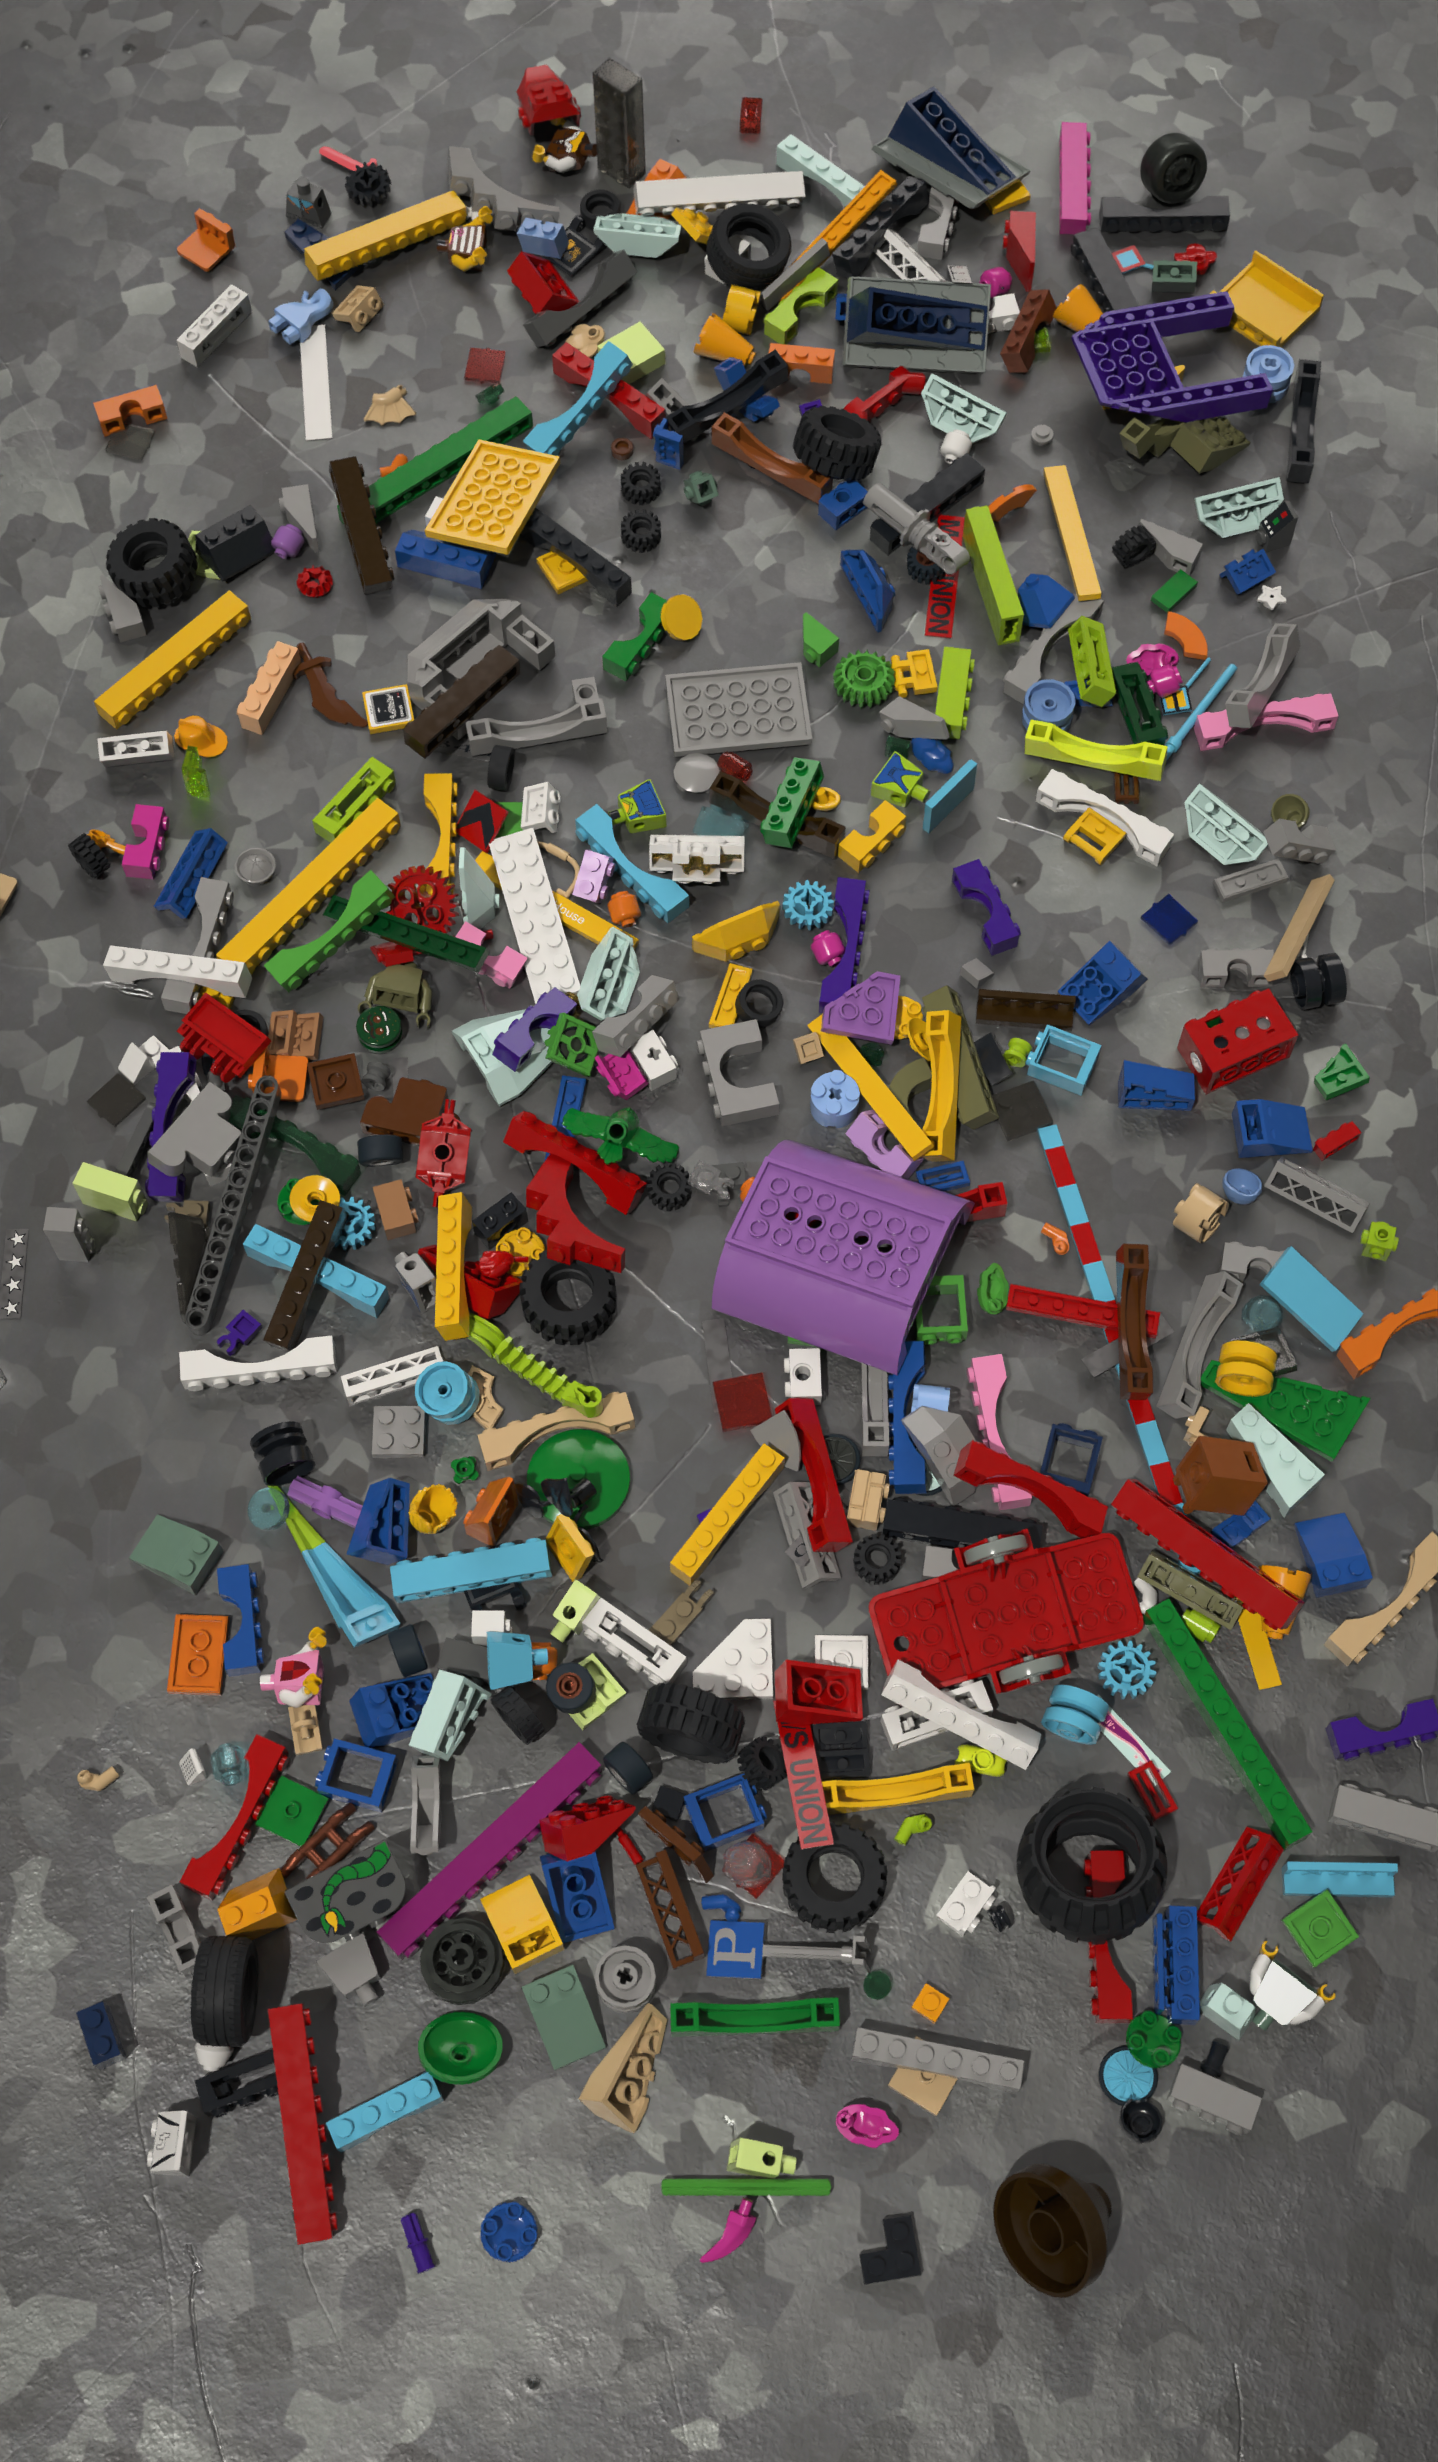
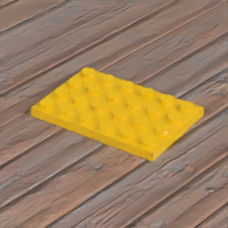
(492, 497)

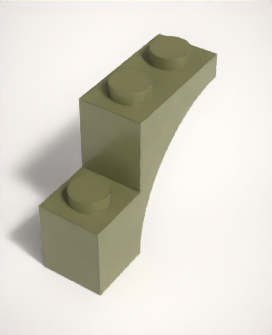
(1155, 438)

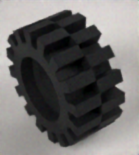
(644, 493)
(642, 541)
(1133, 546)
(89, 855)
(669, 1200)
(877, 1574)
(758, 1774)

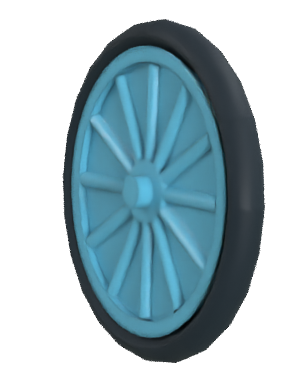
(1125, 2077)

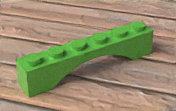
(295, 964)

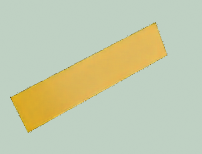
(1259, 1650)

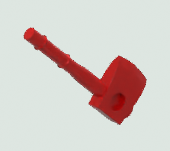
(393, 954)

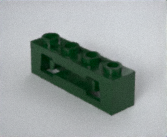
(1126, 679)

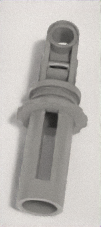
(916, 529)

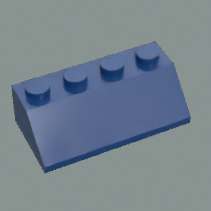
(443, 559)

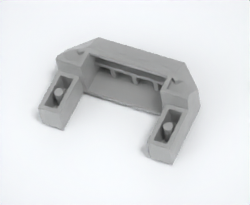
(465, 642)

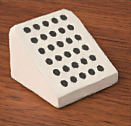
(192, 1767)

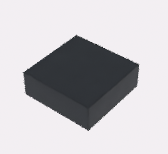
(669, 1803)

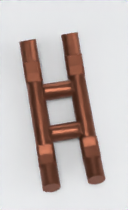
(328, 1830)

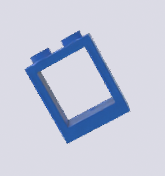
(382, 1784)
(757, 1812)

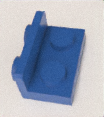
(668, 446)
(1248, 572)

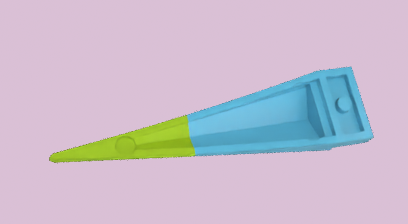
(350, 1599)

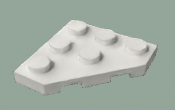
(740, 1664)

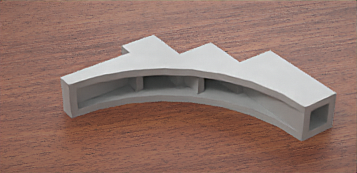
(507, 208)

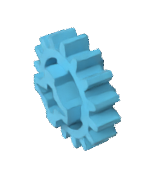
(819, 902)
(359, 1220)
(1137, 1671)

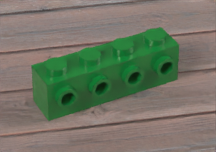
(792, 802)

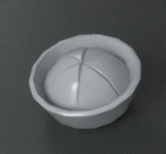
(255, 866)

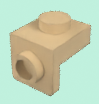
(1195, 1424)

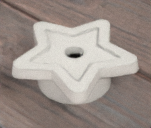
(1268, 602)

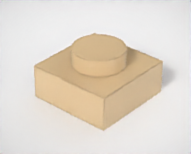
(808, 1047)

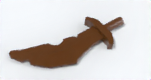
(323, 692)

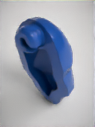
(933, 754)

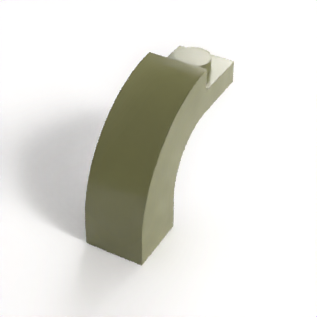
(910, 1081)

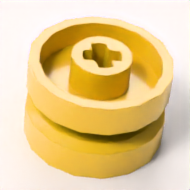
(1246, 1368)

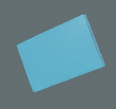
(949, 796)

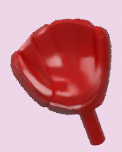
(496, 1263)

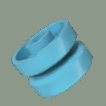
(447, 1393)
(1075, 1714)

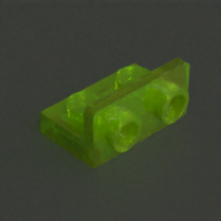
(193, 774)

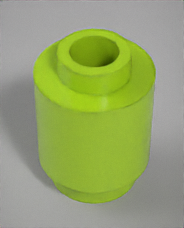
(1200, 1625)

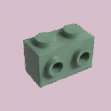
(1174, 276)

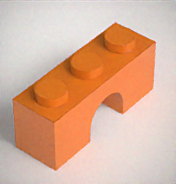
(816, 361)
(142, 402)

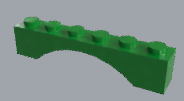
(763, 2018)

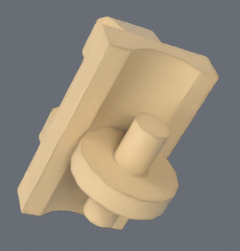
(305, 1729)

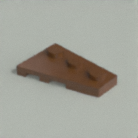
(675, 1837)

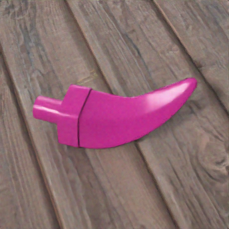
(736, 2232)

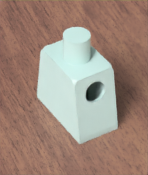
(1227, 2009)

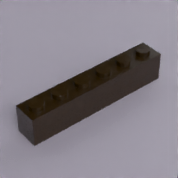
(360, 525)
(461, 701)

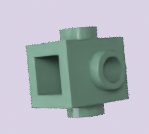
(707, 488)

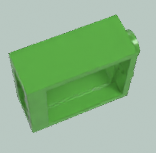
(952, 1334)

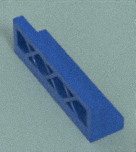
(196, 862)

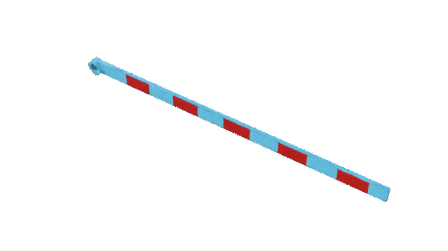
(1101, 1290)

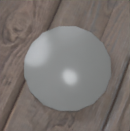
(695, 773)

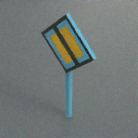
(1180, 701)

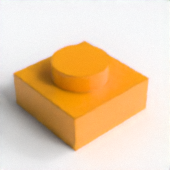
(930, 2003)

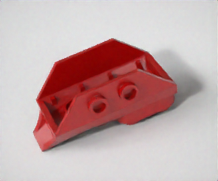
(545, 98)

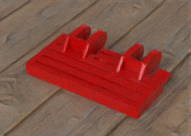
(223, 1036)

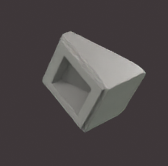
(976, 973)

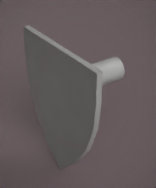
(781, 1437)

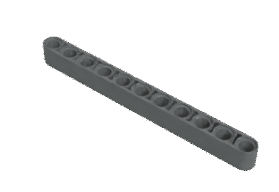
(233, 1215)

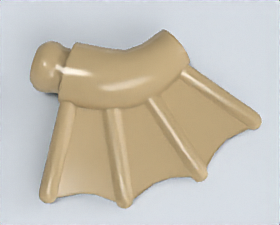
(389, 407)

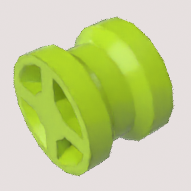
(1017, 1052)

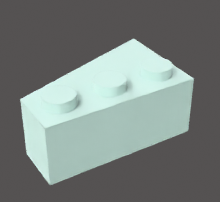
(446, 1714)

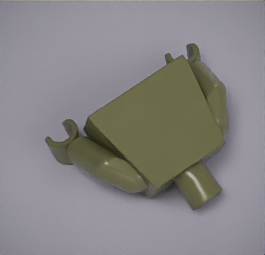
(400, 989)

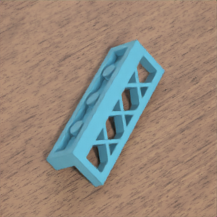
(1339, 1879)

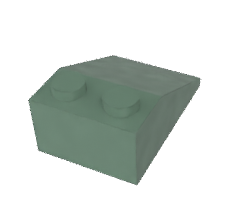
(177, 1553)
(563, 2017)

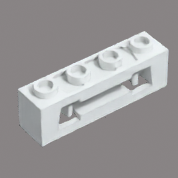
(214, 325)
(636, 1660)
(894, 1729)

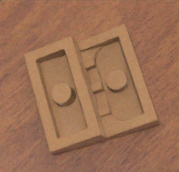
(295, 1034)

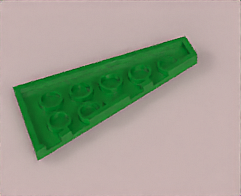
(1300, 1411)

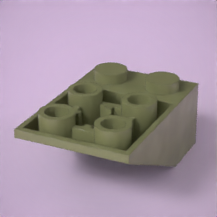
(1208, 442)

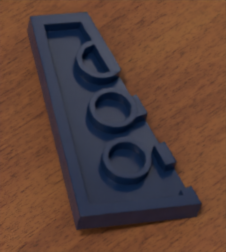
(302, 236)

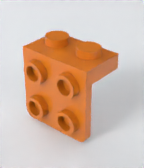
(208, 243)
(287, 1070)

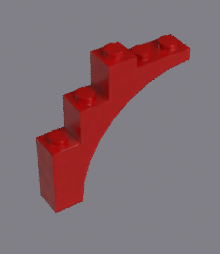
(567, 1235)

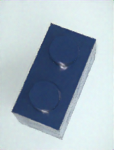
(101, 2035)

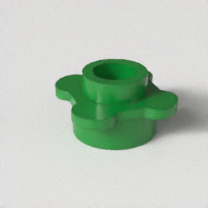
(469, 1464)

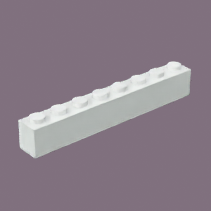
(719, 192)

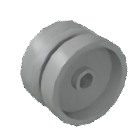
(617, 1964)

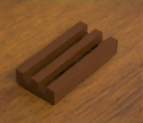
(1126, 797)

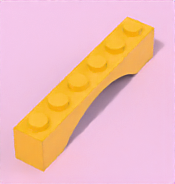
(439, 799)
(943, 1041)
(451, 1301)
(712, 1531)
(917, 1788)

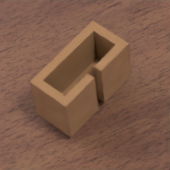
(395, 1210)

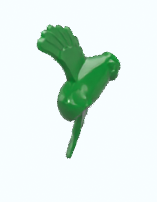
(619, 1132)

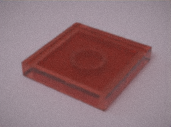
(742, 1401)

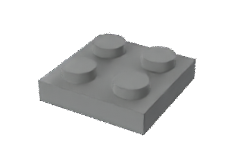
(398, 1432)

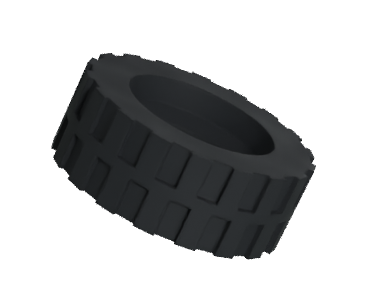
(517, 1715)

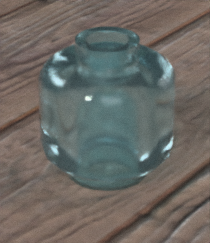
(228, 1764)

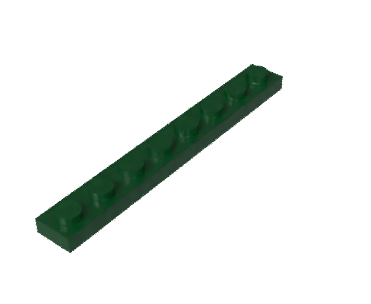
(416, 937)

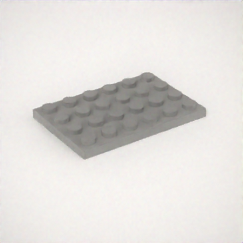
(738, 709)

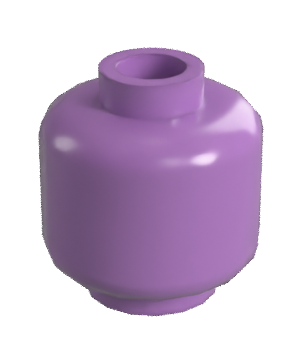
(287, 541)

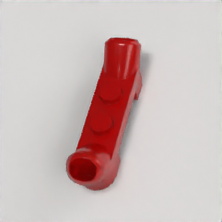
(900, 383)

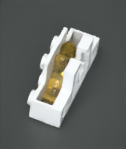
(696, 856)

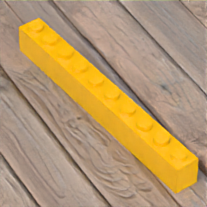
(312, 886)

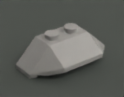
(939, 1440)

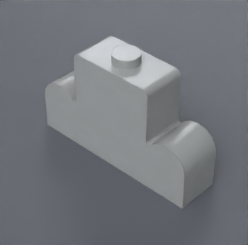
(198, 1136)

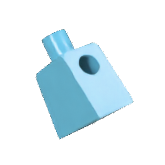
(511, 1659)

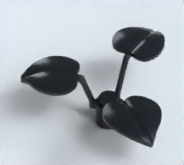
(563, 1499)

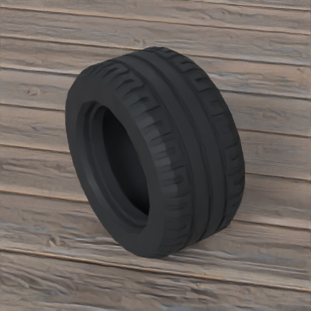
(754, 222)
(224, 1991)

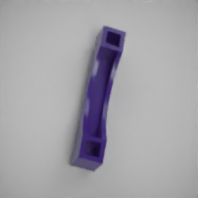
(848, 905)
(175, 1077)

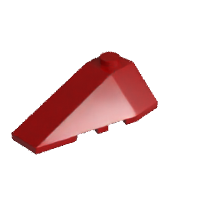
(483, 1294)

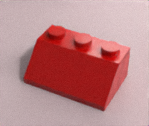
(541, 283)

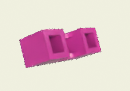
(144, 858)

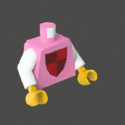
(299, 1676)

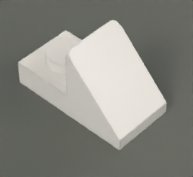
(138, 1061)

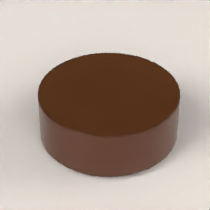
(622, 449)

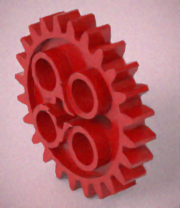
(441, 898)

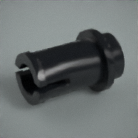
(1214, 2060)

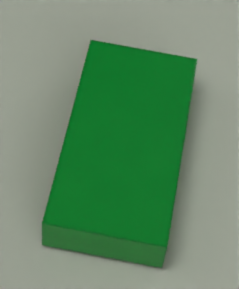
(1174, 591)

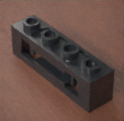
(244, 2096)

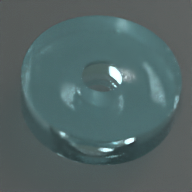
(277, 1514)

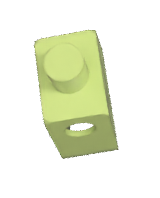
(578, 1600)
(747, 2159)

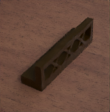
(1026, 1010)

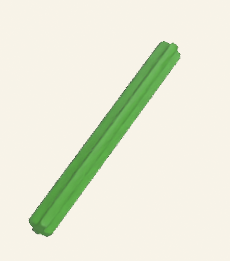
(746, 2187)

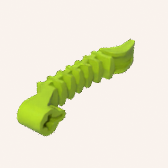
(495, 1345)

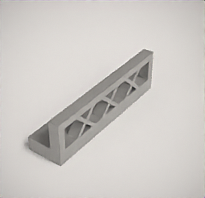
(1320, 1185)
(793, 1513)

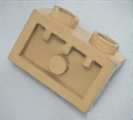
(359, 307)

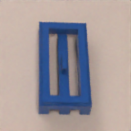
(945, 1178)

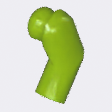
(912, 1825)

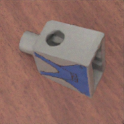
(414, 1275)

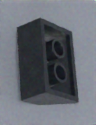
(235, 543)

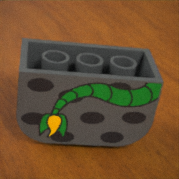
(349, 1895)

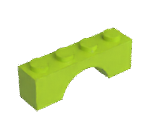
(816, 290)

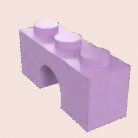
(868, 1135)

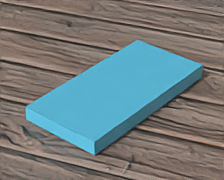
(1311, 1299)

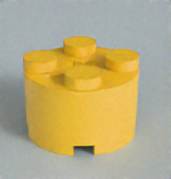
(741, 308)

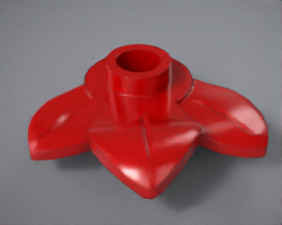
(1197, 253)

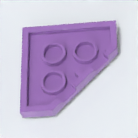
(865, 1010)

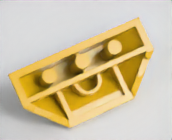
(739, 933)

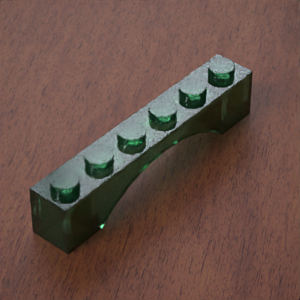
(339, 1168)

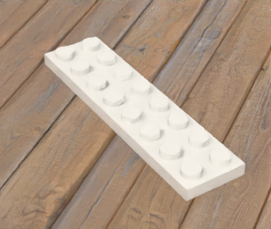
(534, 913)

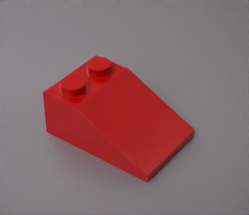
(1021, 245)
(817, 1693)

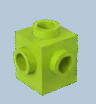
(1379, 1240)

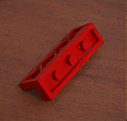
(1245, 1883)

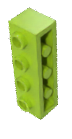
(953, 689)

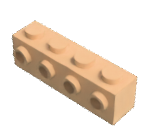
(269, 688)

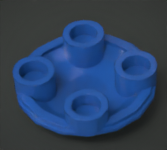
(508, 2232)

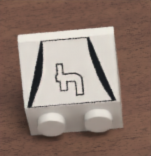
(172, 2143)

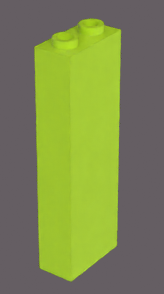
(993, 575)

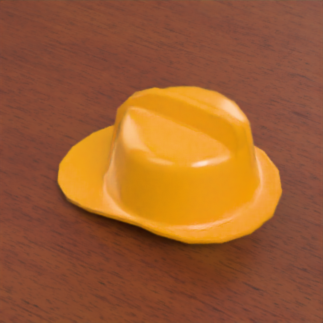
(198, 733)

